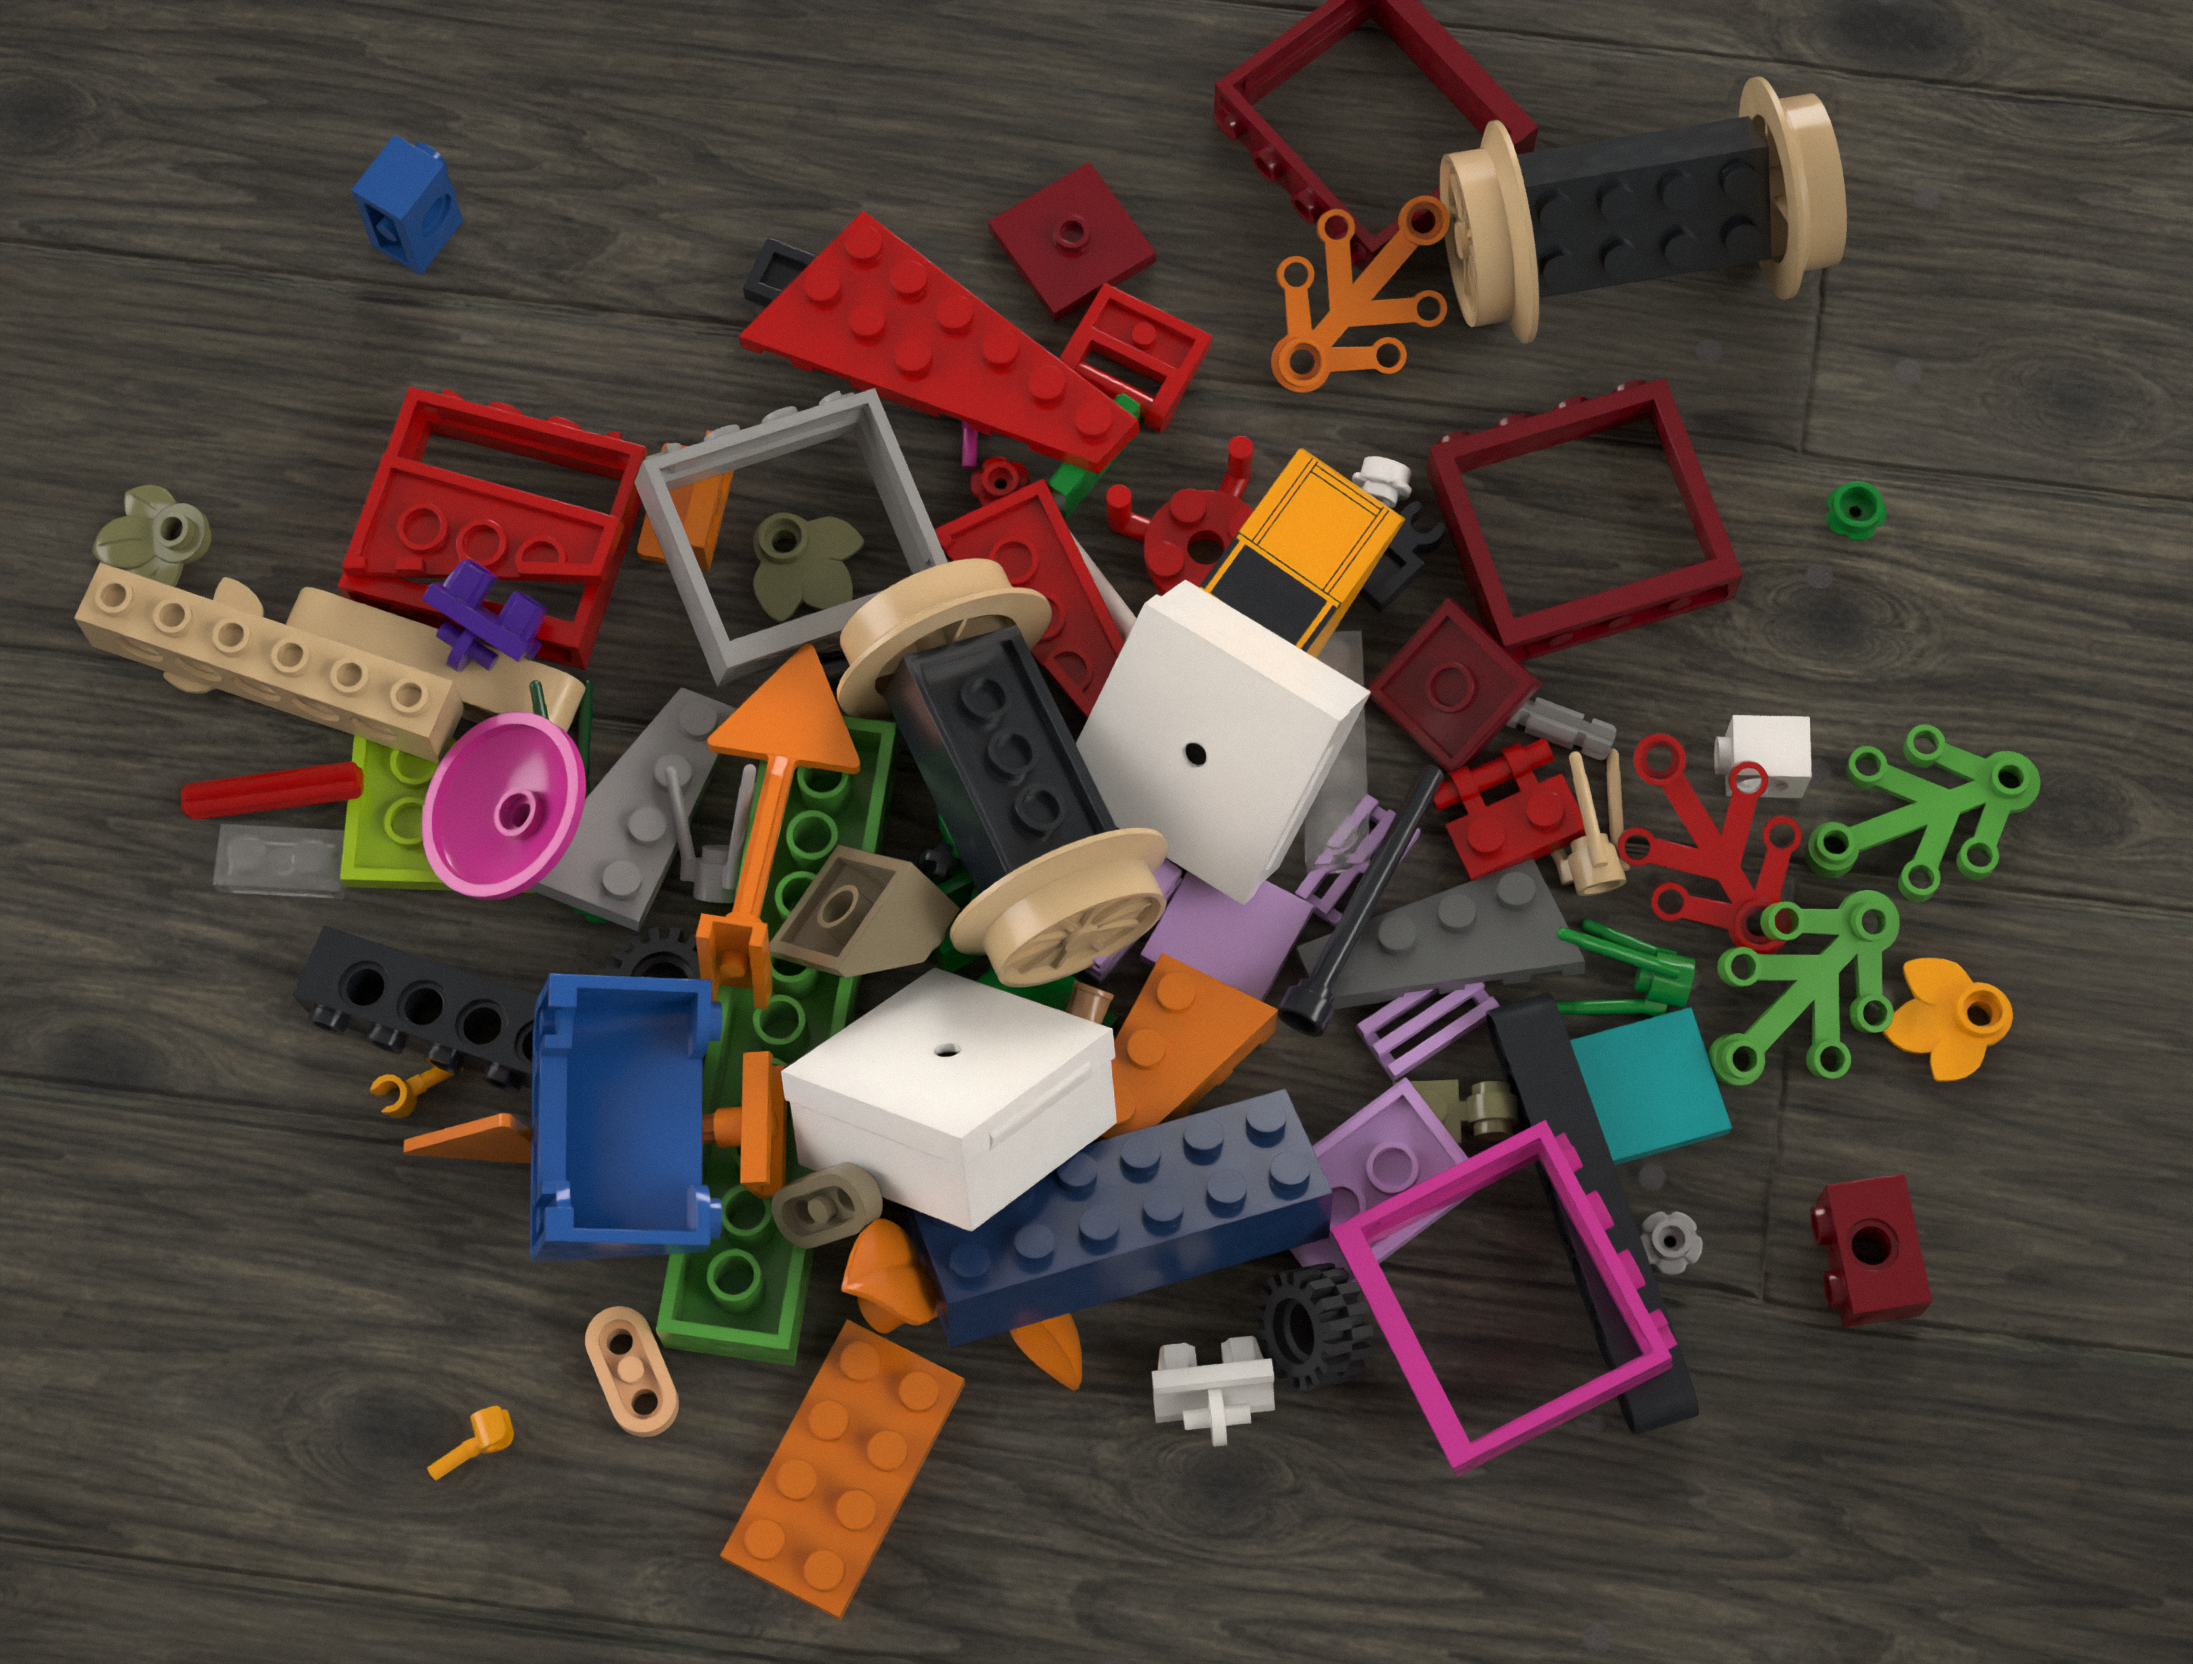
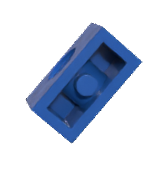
(408, 203)

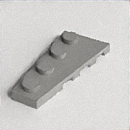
(627, 819)

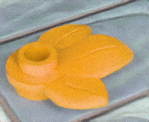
(1939, 1020)

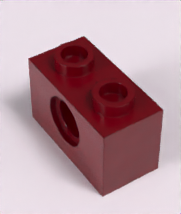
(1881, 1213)

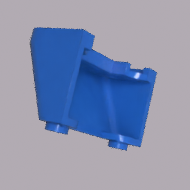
(620, 1118)

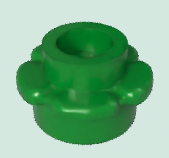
(1858, 496)

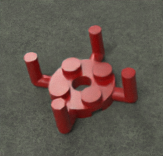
(1185, 520)

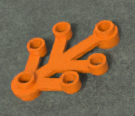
(1351, 302)

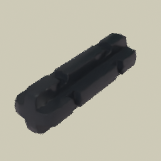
(938, 863)

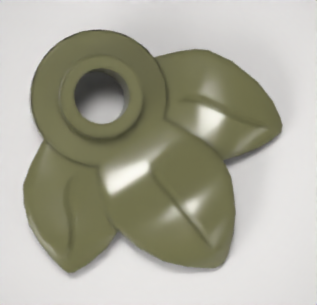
(144, 537)
(810, 571)

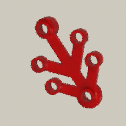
(1717, 853)

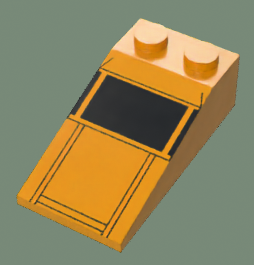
(1304, 553)

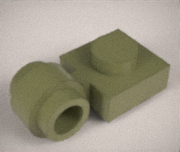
(1489, 1103)

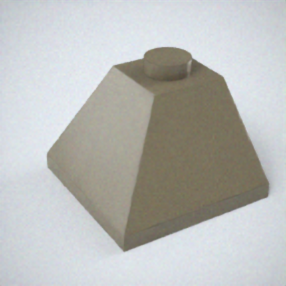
(864, 916)

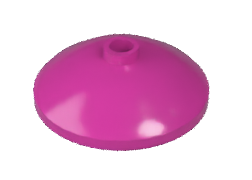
(503, 806)

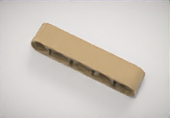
(416, 645)

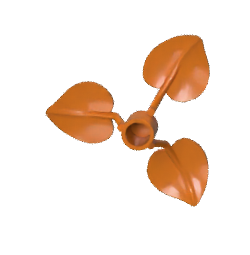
(897, 1291)

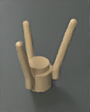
(1594, 861)

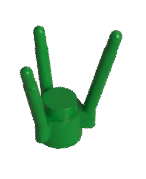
(1659, 972)

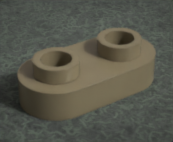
(827, 1205)

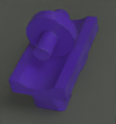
(462, 601)

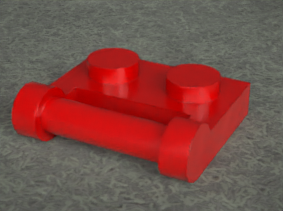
(1142, 341)

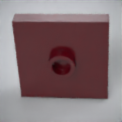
(1071, 241)
(1452, 687)

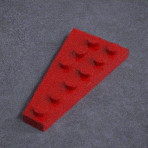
(926, 342)

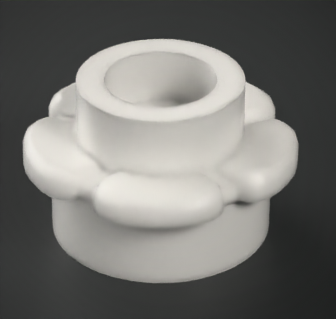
(1384, 480)

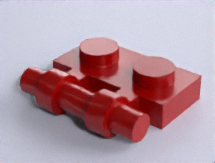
(1515, 828)

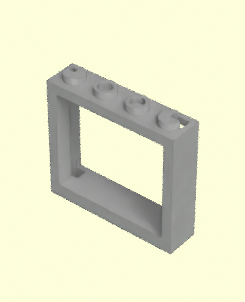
(736, 448)

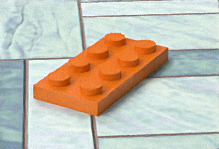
(843, 1469)

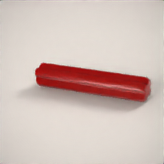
(272, 790)

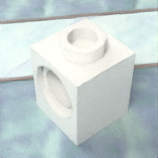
(1774, 742)

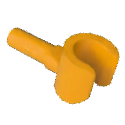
(408, 1089)
(492, 1433)

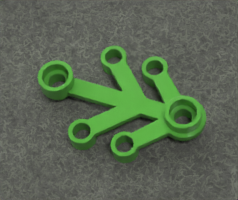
(1931, 808)
(1814, 982)

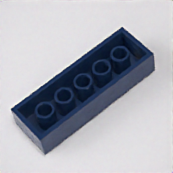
(1132, 1219)

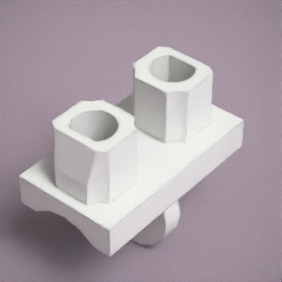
(1213, 1393)

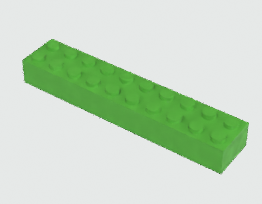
(752, 1282)

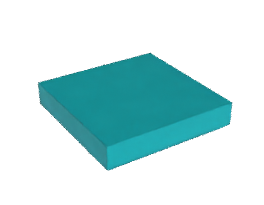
(1652, 1086)

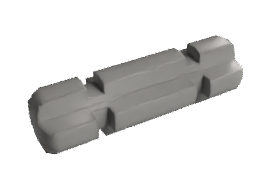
(1565, 727)

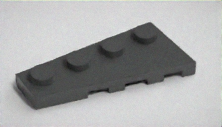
(1458, 937)

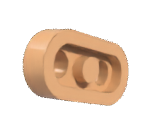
(632, 1373)

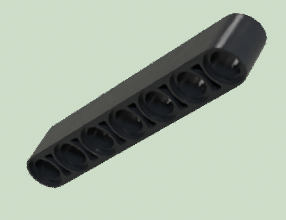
(1550, 1087)

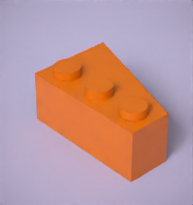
(1181, 1044)

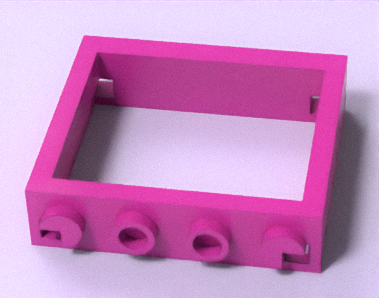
(1590, 1221)

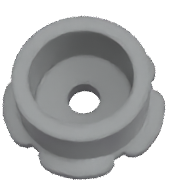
(1682, 1229)

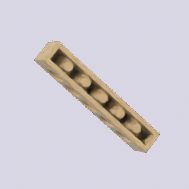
(270, 663)

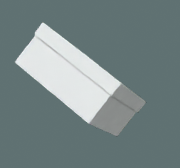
(1216, 737)
(954, 1096)

